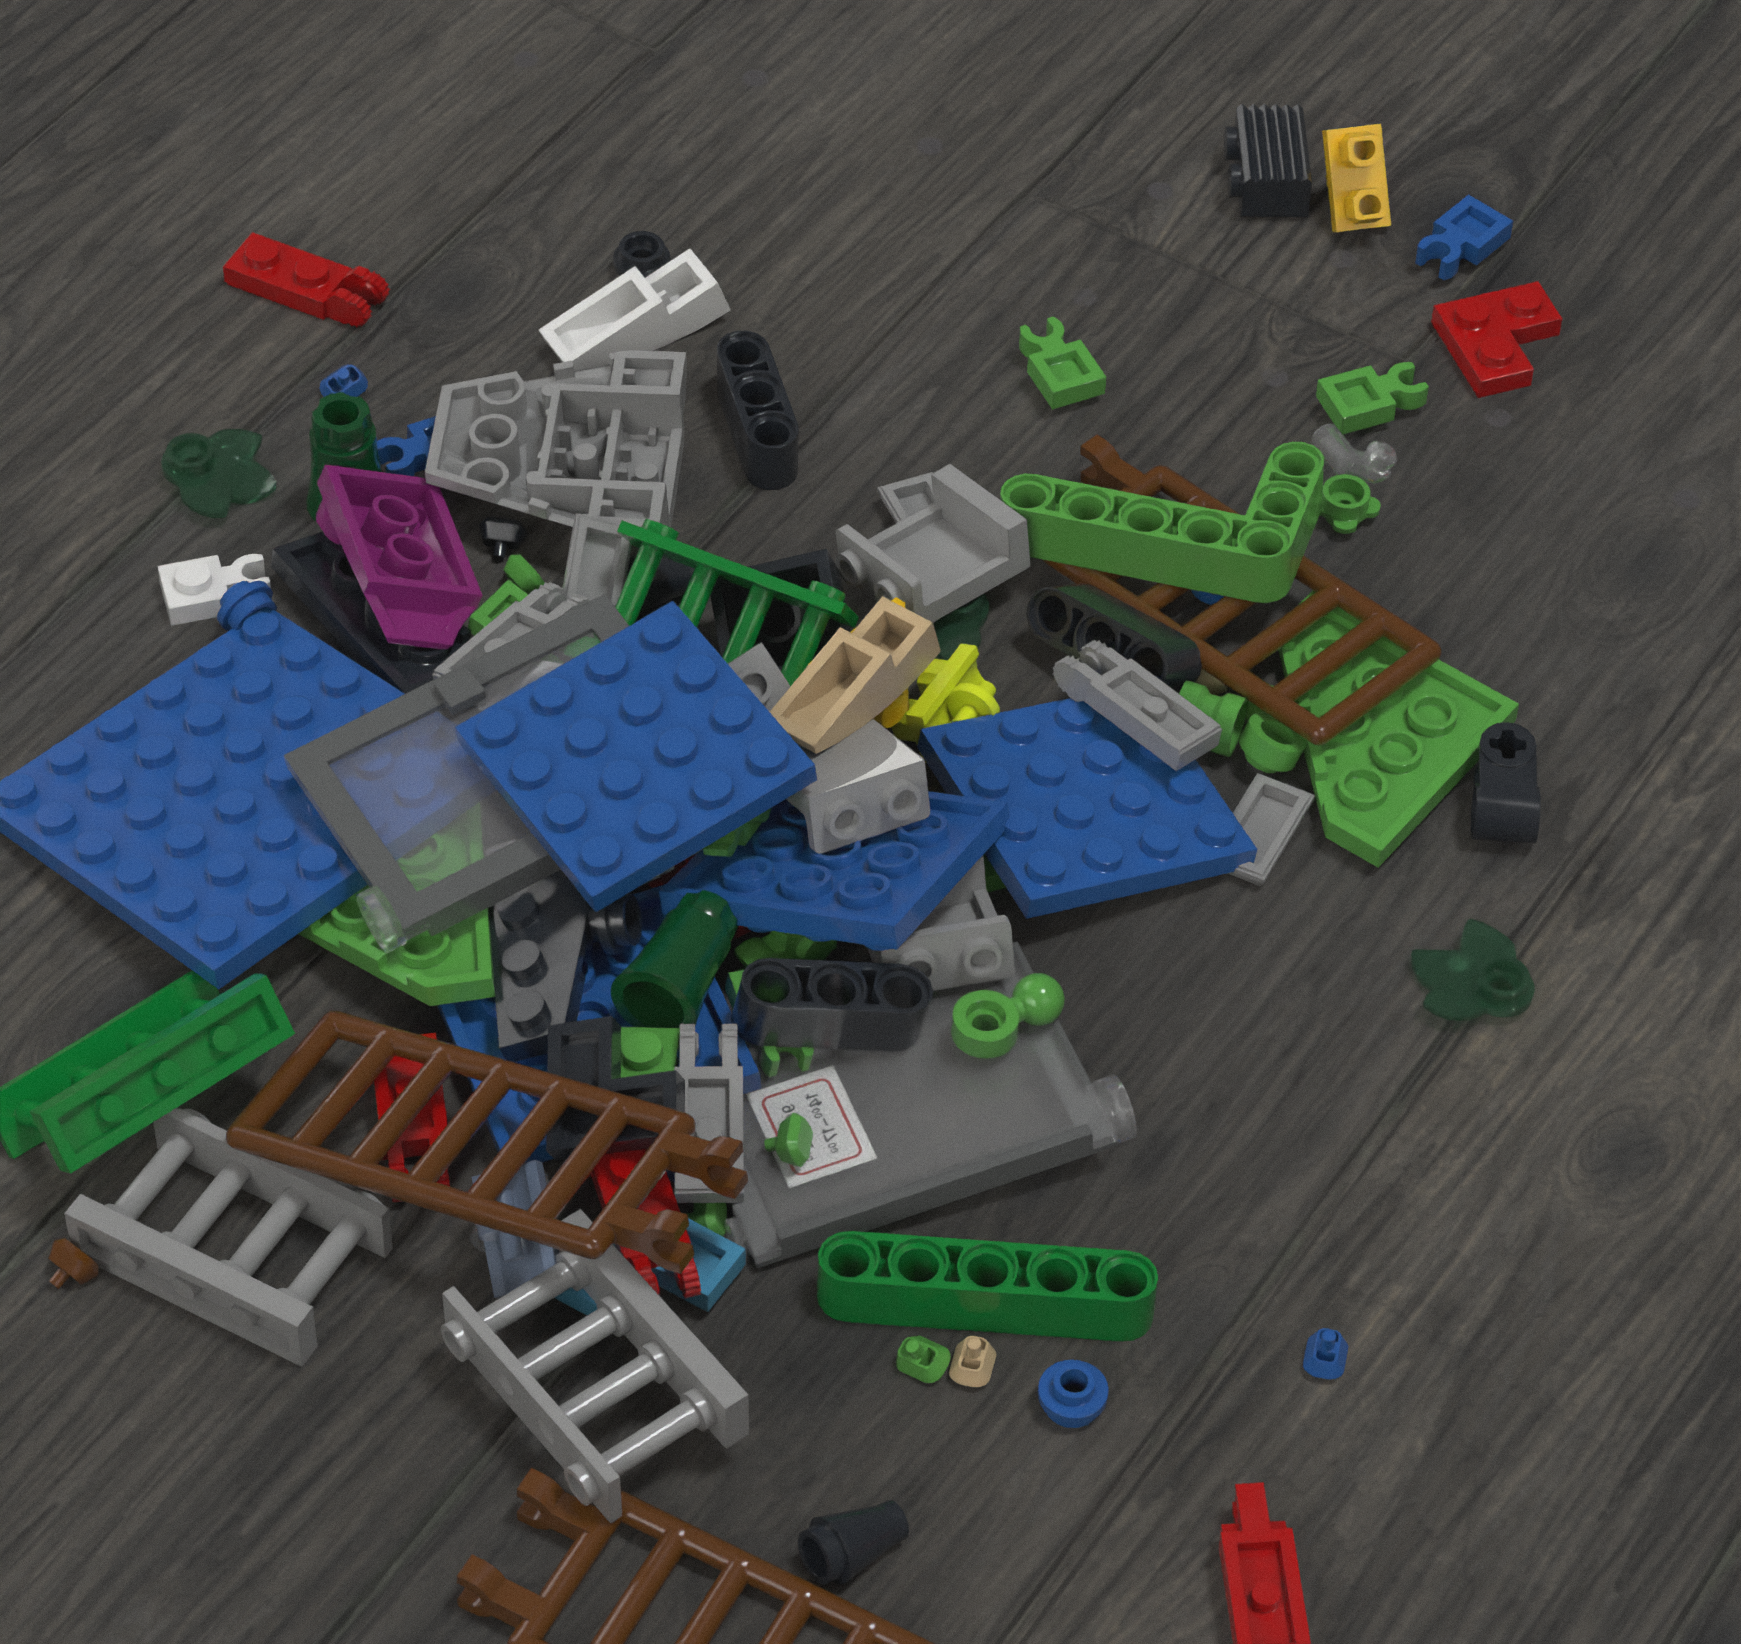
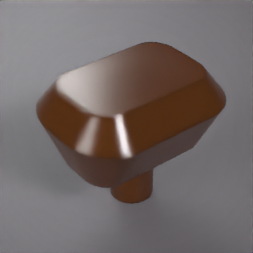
(71, 1263)

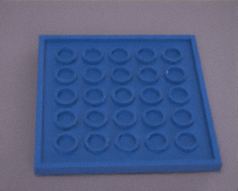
(185, 801)

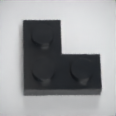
(592, 1054)

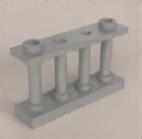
(224, 1288)
(624, 1307)

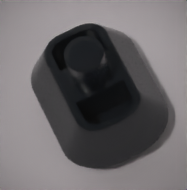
(502, 535)

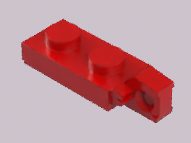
(1261, 1574)

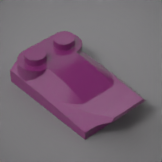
(401, 552)

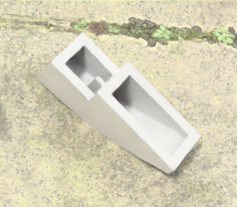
(637, 313)

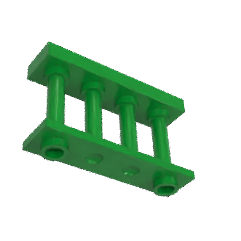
(660, 541)
(139, 1067)

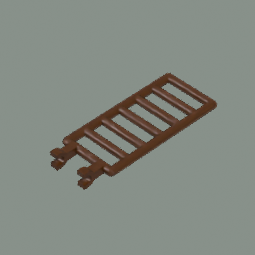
(1233, 670)
(617, 1222)
(552, 1508)

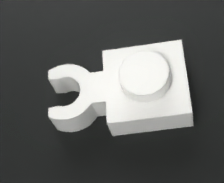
(196, 586)

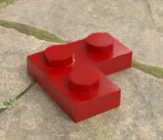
(1487, 332)

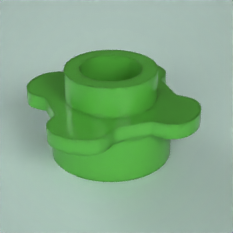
(1347, 503)

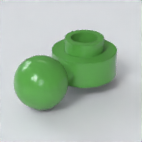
(1269, 743)
(988, 1021)

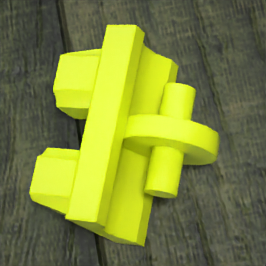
(949, 693)

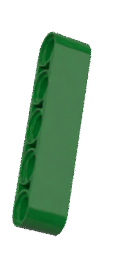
(954, 1278)

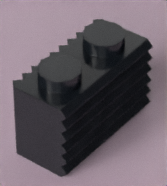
(1270, 161)

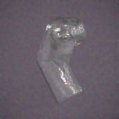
(1370, 466)

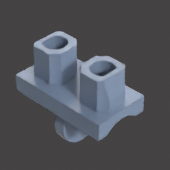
(512, 1258)

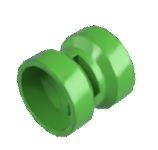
(1226, 710)

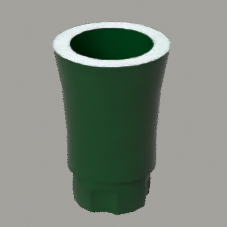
(341, 437)
(677, 964)

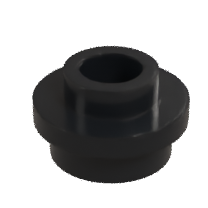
(641, 250)
(616, 924)

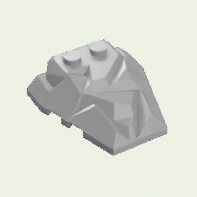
(568, 442)

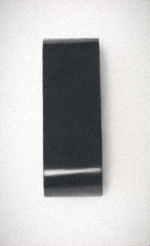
(757, 410)
(1096, 616)
(831, 1004)

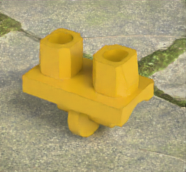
(1356, 178)

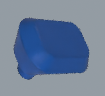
(345, 379)
(1325, 1354)

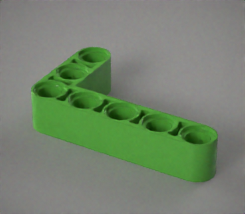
(1178, 542)

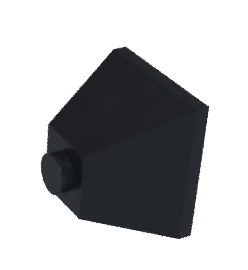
(782, 618)

